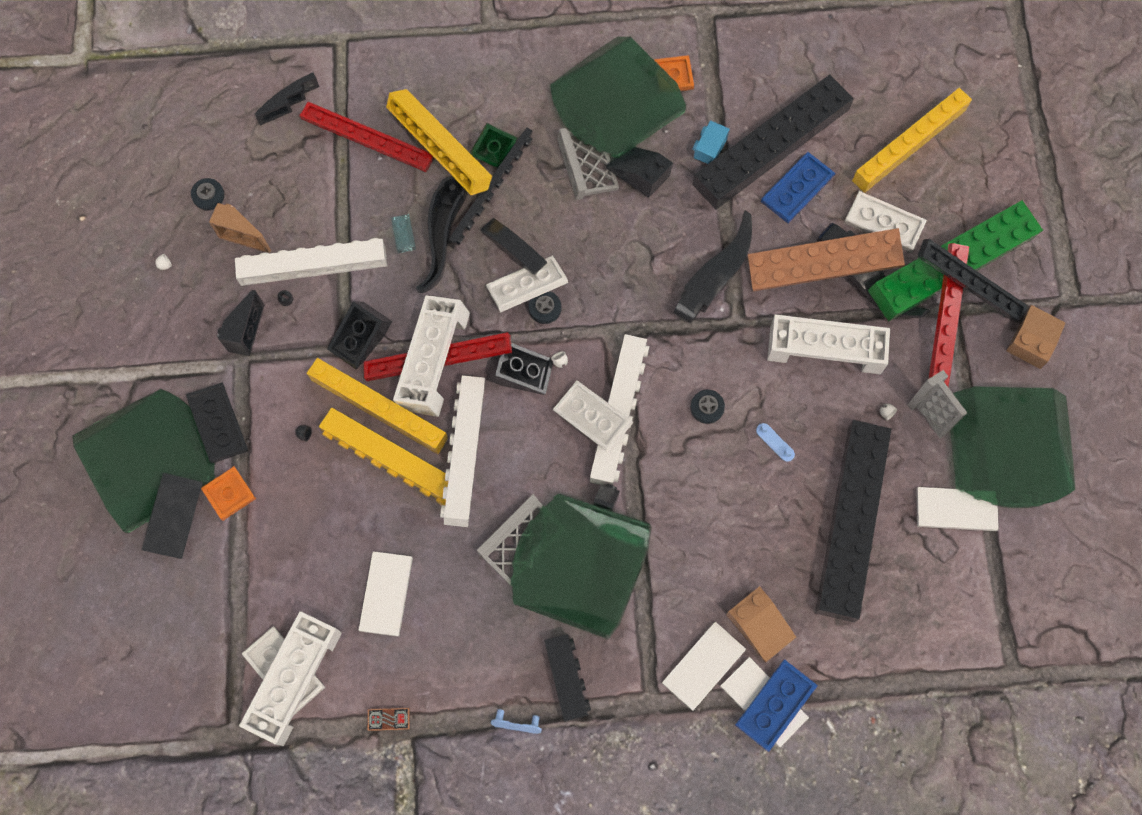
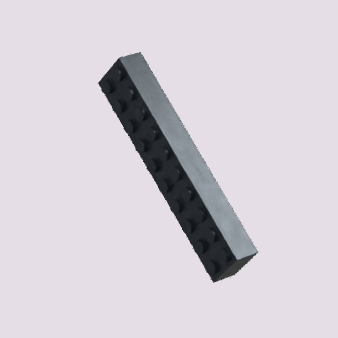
(772, 141)
(853, 522)

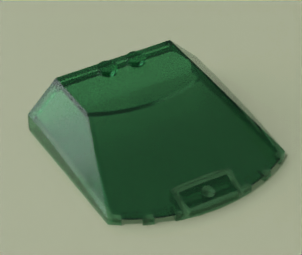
(616, 97)
(1013, 446)
(133, 450)
(579, 564)

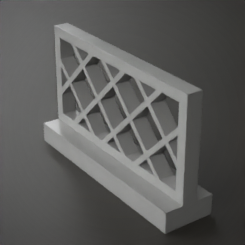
(574, 168)
(937, 393)
(505, 531)

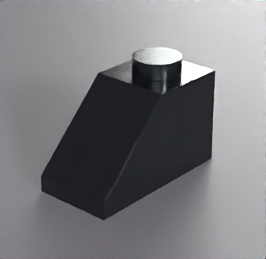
(607, 497)

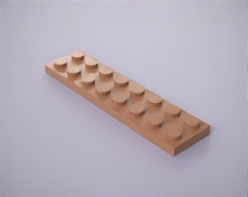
(826, 260)

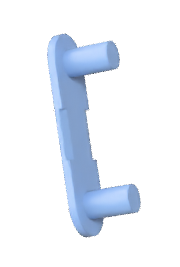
(770, 437)
(499, 722)

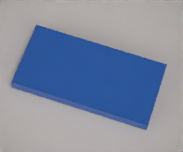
(797, 187)
(776, 705)

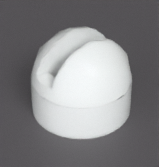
(163, 262)
(559, 359)
(887, 411)

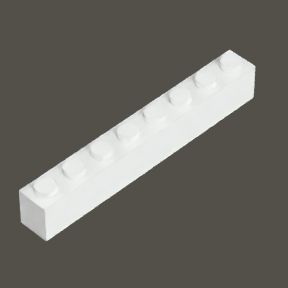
(310, 261)
(622, 398)
(464, 451)

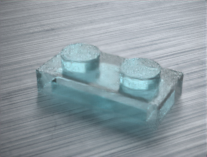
(403, 233)

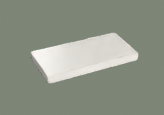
(876, 215)
(523, 285)
(593, 416)
(954, 510)
(385, 594)
(262, 654)
(703, 666)
(745, 686)

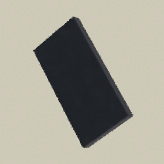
(216, 423)
(172, 516)

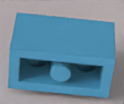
(711, 143)

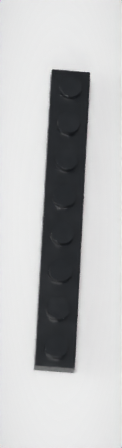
(477, 208)
(972, 280)

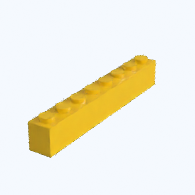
(911, 140)
(439, 142)
(377, 406)
(385, 454)

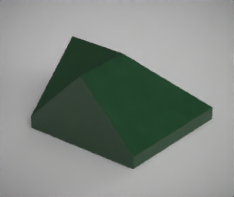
(493, 145)

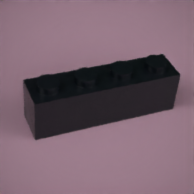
(566, 678)

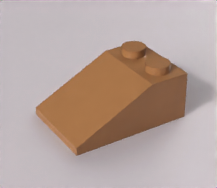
(234, 227)
(1036, 337)
(761, 624)

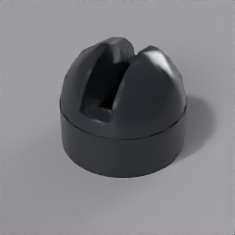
(283, 301)
(303, 432)

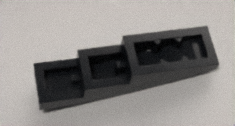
(280, 103)
(514, 246)

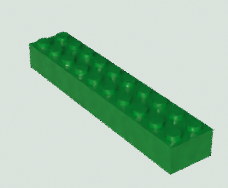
(986, 244)

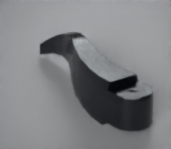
(442, 212)
(715, 274)
(865, 280)

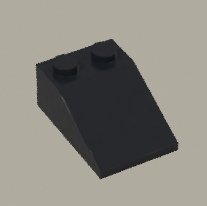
(642, 169)
(241, 325)
(359, 334)
(521, 370)

